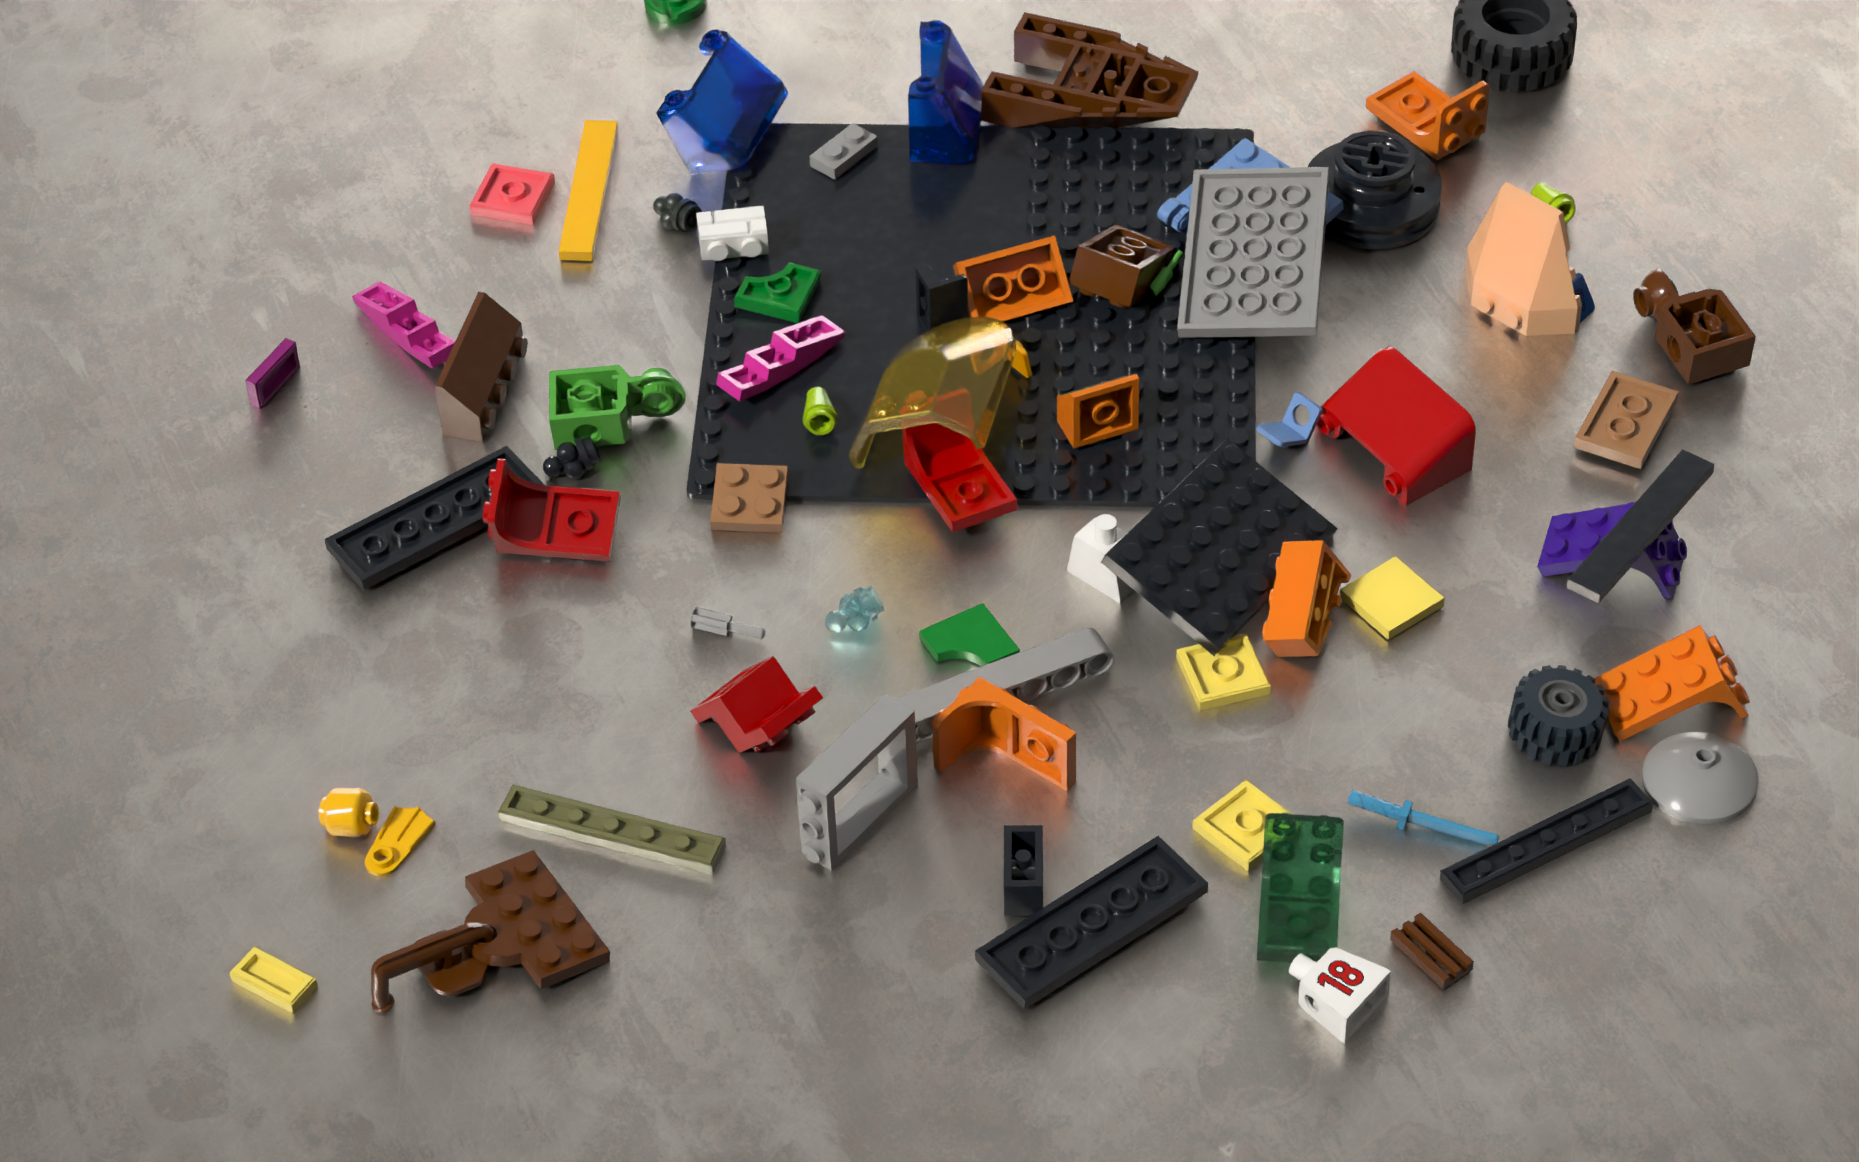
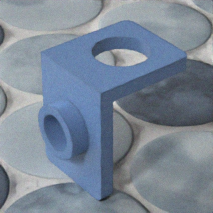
(1289, 431)

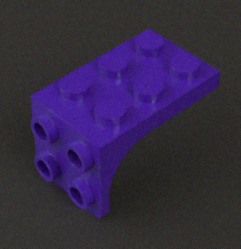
(1577, 534)

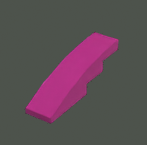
(404, 324)
(785, 356)

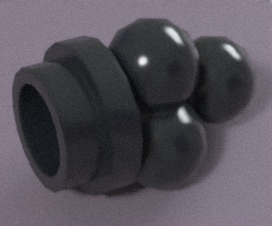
(573, 458)

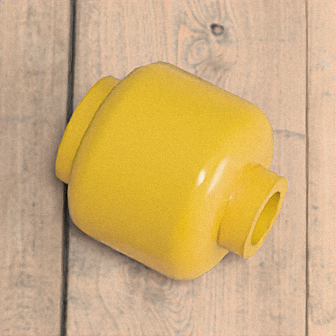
(348, 812)

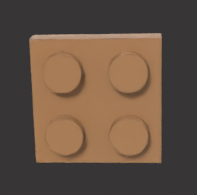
(749, 498)

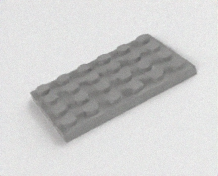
(1254, 252)

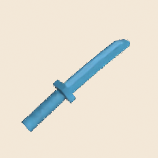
(1406, 814)

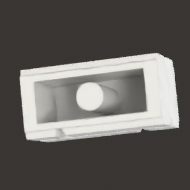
(732, 233)

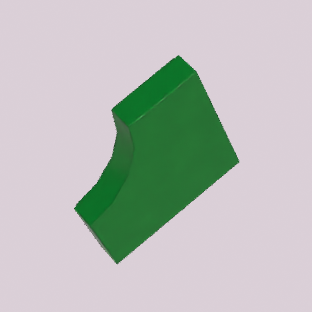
(779, 295)
(968, 636)

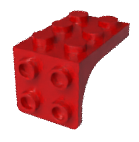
(956, 476)
(549, 519)

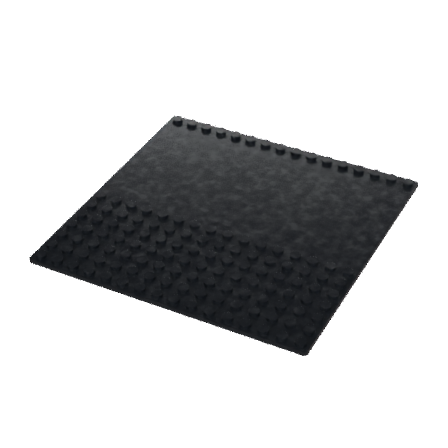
(902, 214)

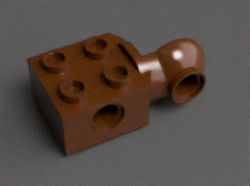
(1697, 329)

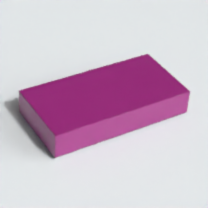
(272, 373)

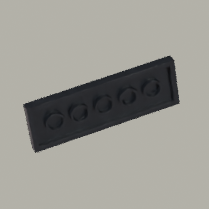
(420, 522)
(1091, 922)

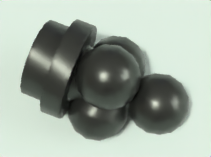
(677, 212)

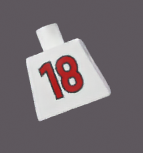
(1340, 989)

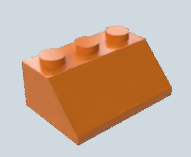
(1016, 280)

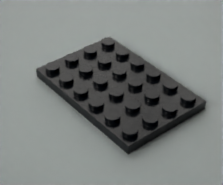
(1215, 545)

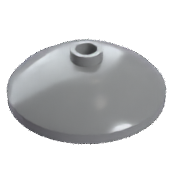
(1700, 778)

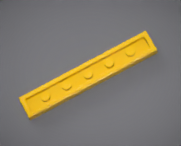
(588, 190)

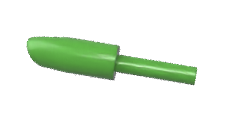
(1165, 274)

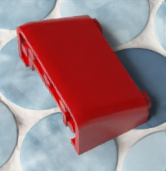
(1403, 423)

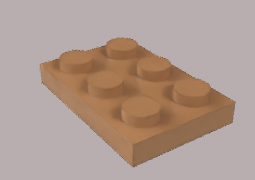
(1626, 419)

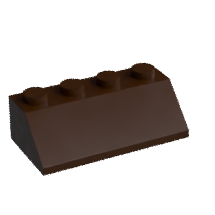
(479, 370)

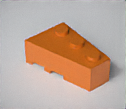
(1302, 598)

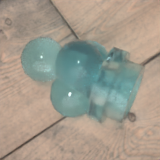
(856, 610)

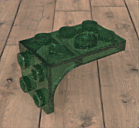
(1299, 886)

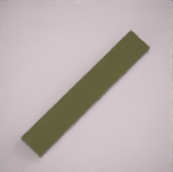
(612, 829)

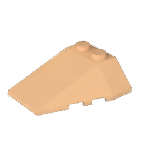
(1521, 266)

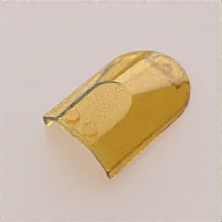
(943, 378)

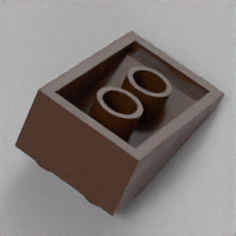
(1119, 265)

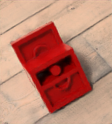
(758, 706)

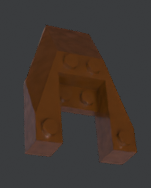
(1098, 82)

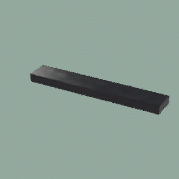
(1640, 526)
(1545, 841)

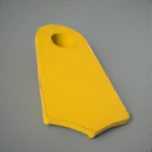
(397, 839)

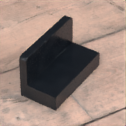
(940, 300)

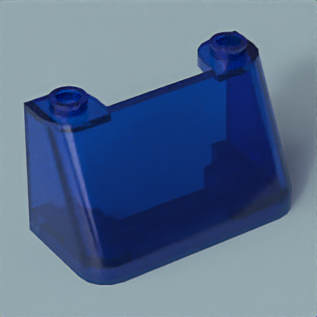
(944, 100)
(726, 108)

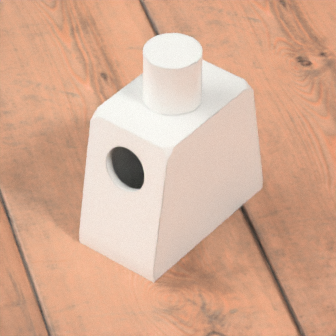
(1088, 551)

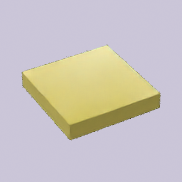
(1391, 597)
(1226, 677)
(1238, 824)

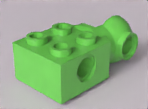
(604, 399)

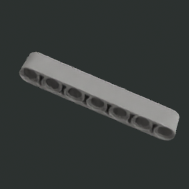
(1024, 674)

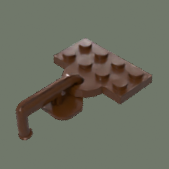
(518, 920)

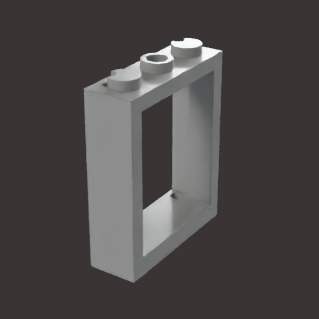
(883, 731)

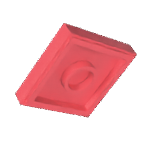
(512, 194)

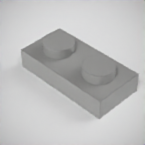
(843, 151)

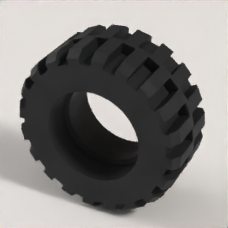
(1514, 42)

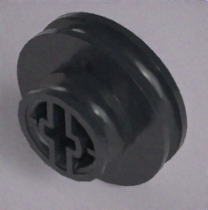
(1378, 183)

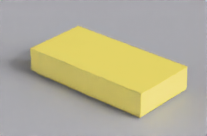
(273, 979)

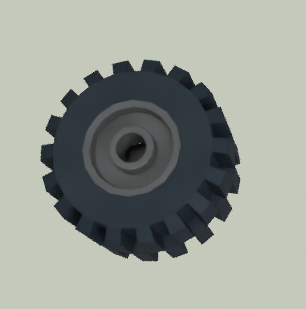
(1558, 715)

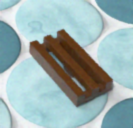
(1436, 946)

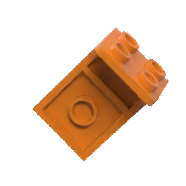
(1430, 115)
(1669, 681)
(998, 722)

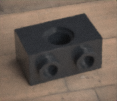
(1023, 869)

